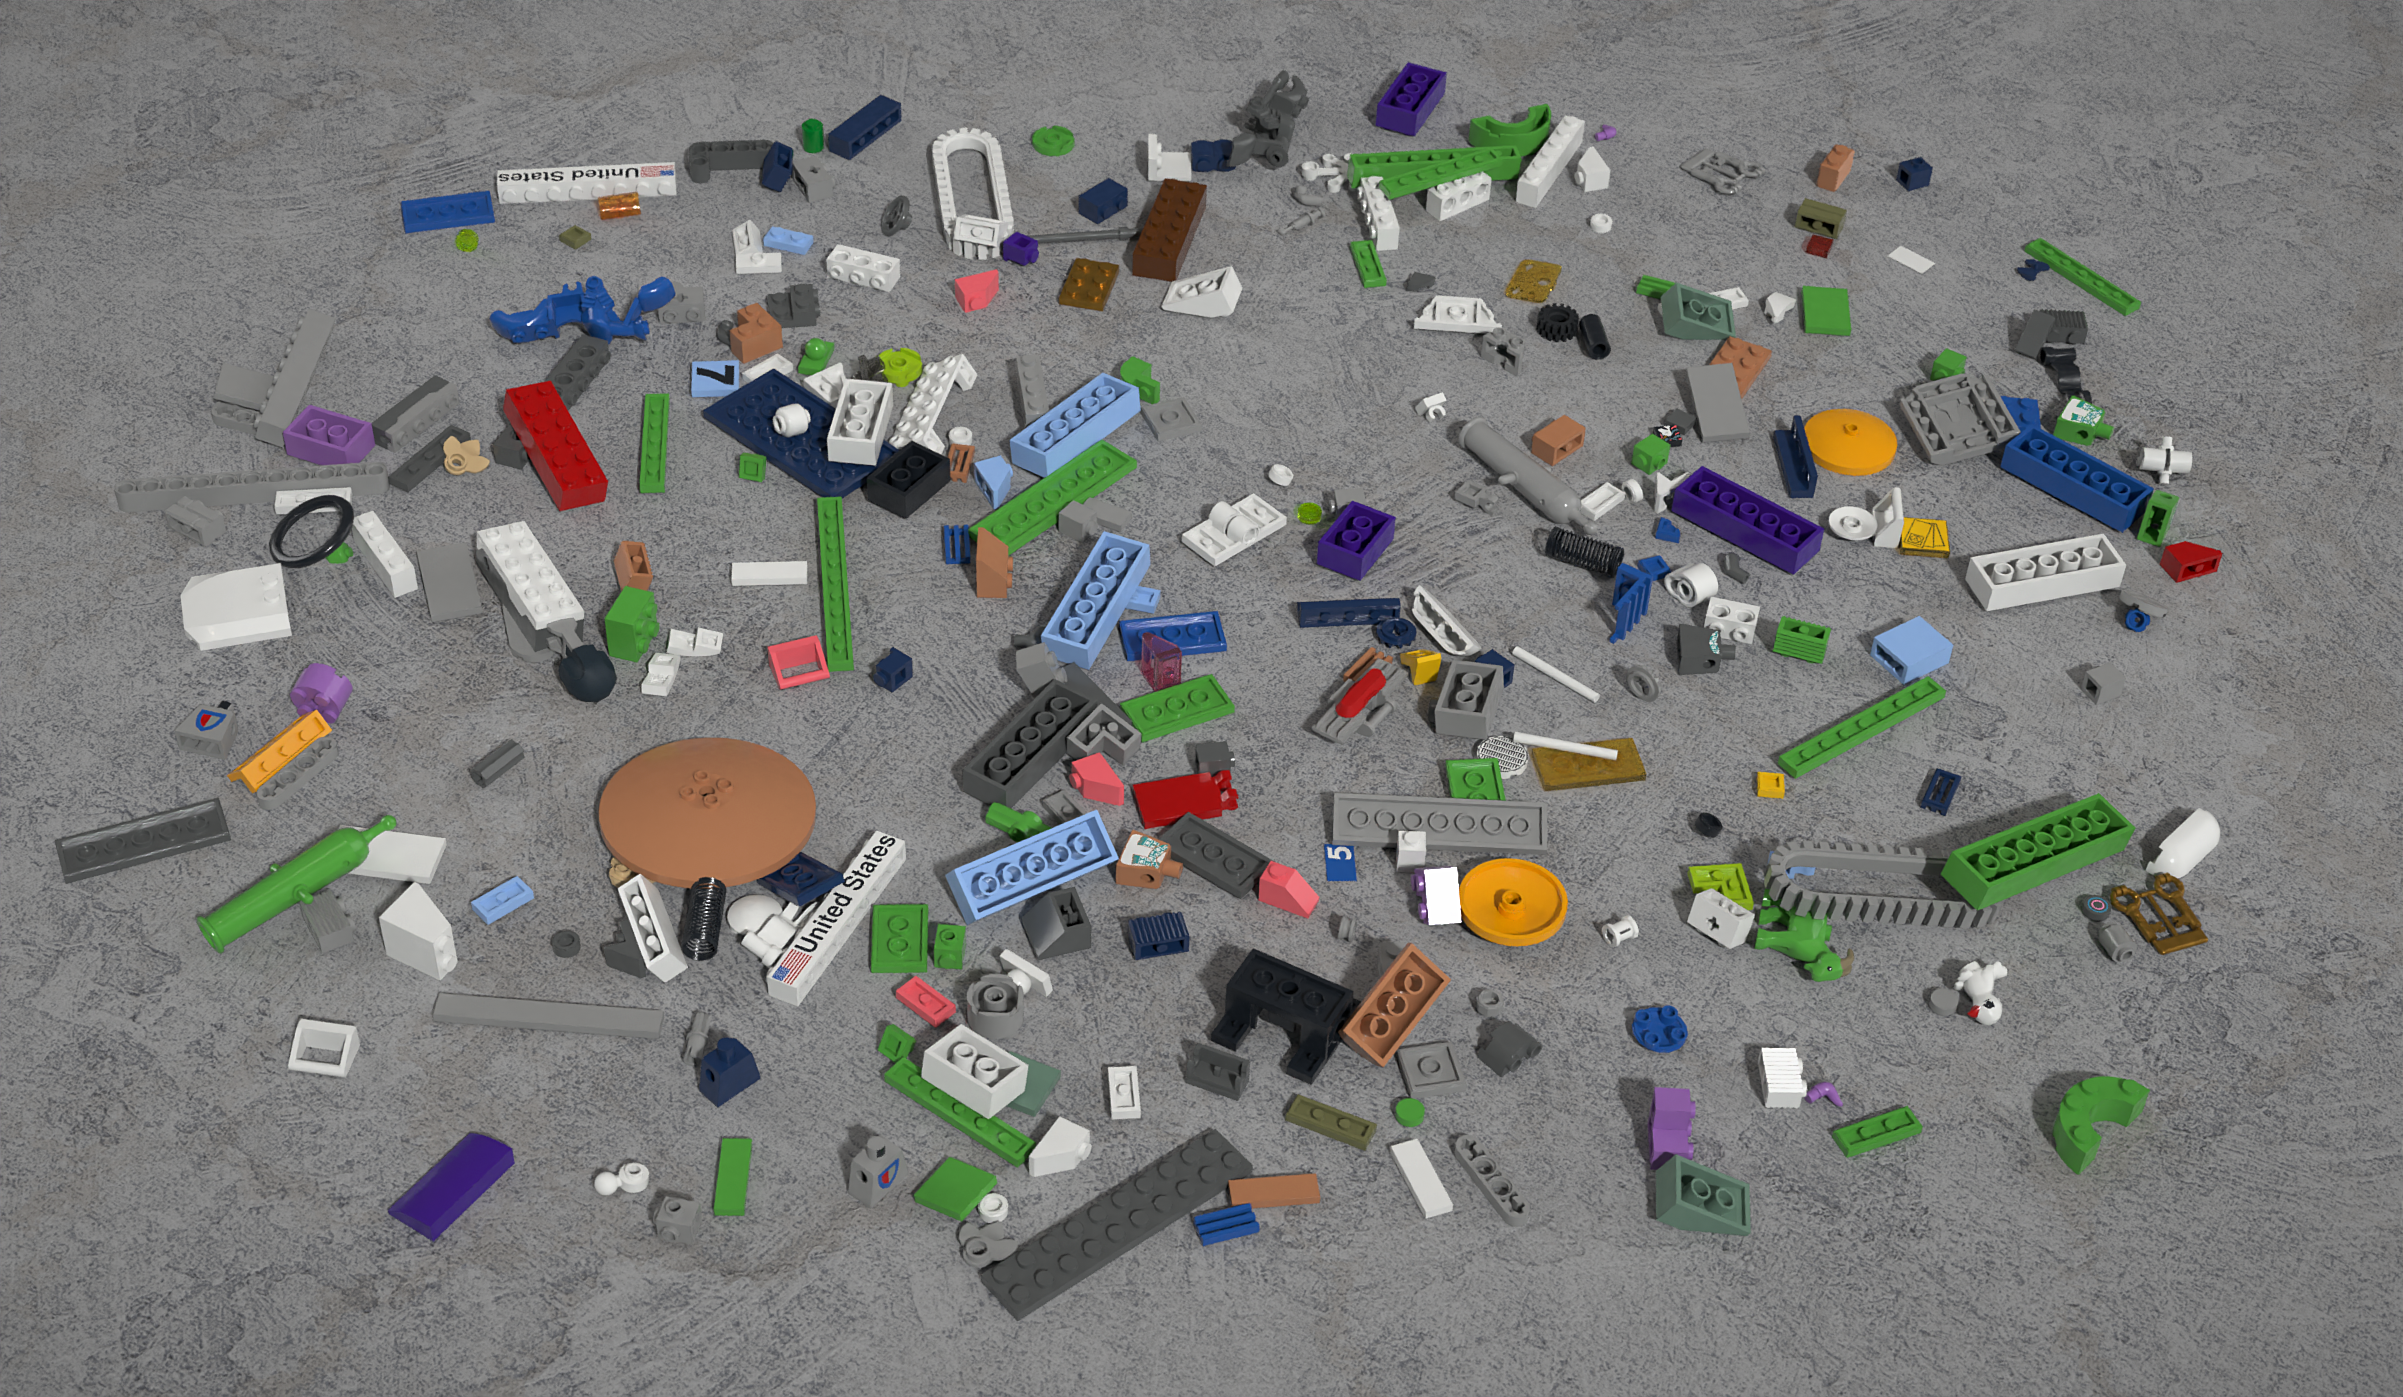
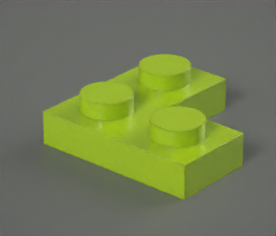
(1724, 878)

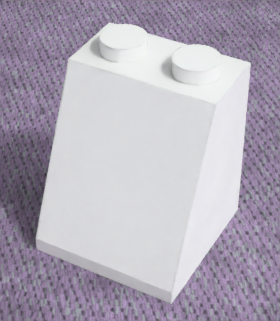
(418, 934)

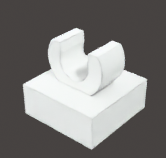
(1430, 405)

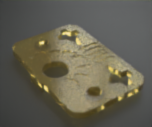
(1528, 281)

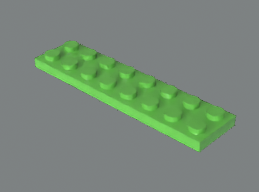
(1040, 504)

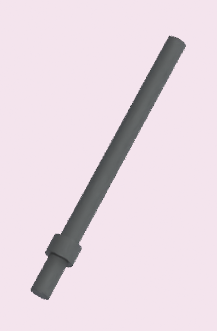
(1122, 233)

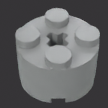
(995, 1007)

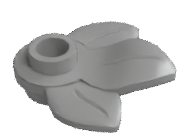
(987, 1242)

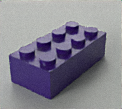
(1411, 99)

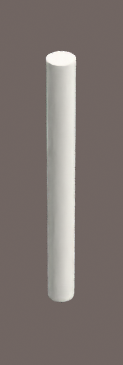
(1556, 674)
(1565, 746)

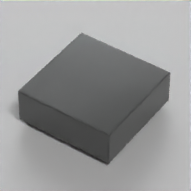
(1682, 419)

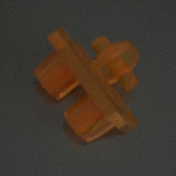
(619, 205)

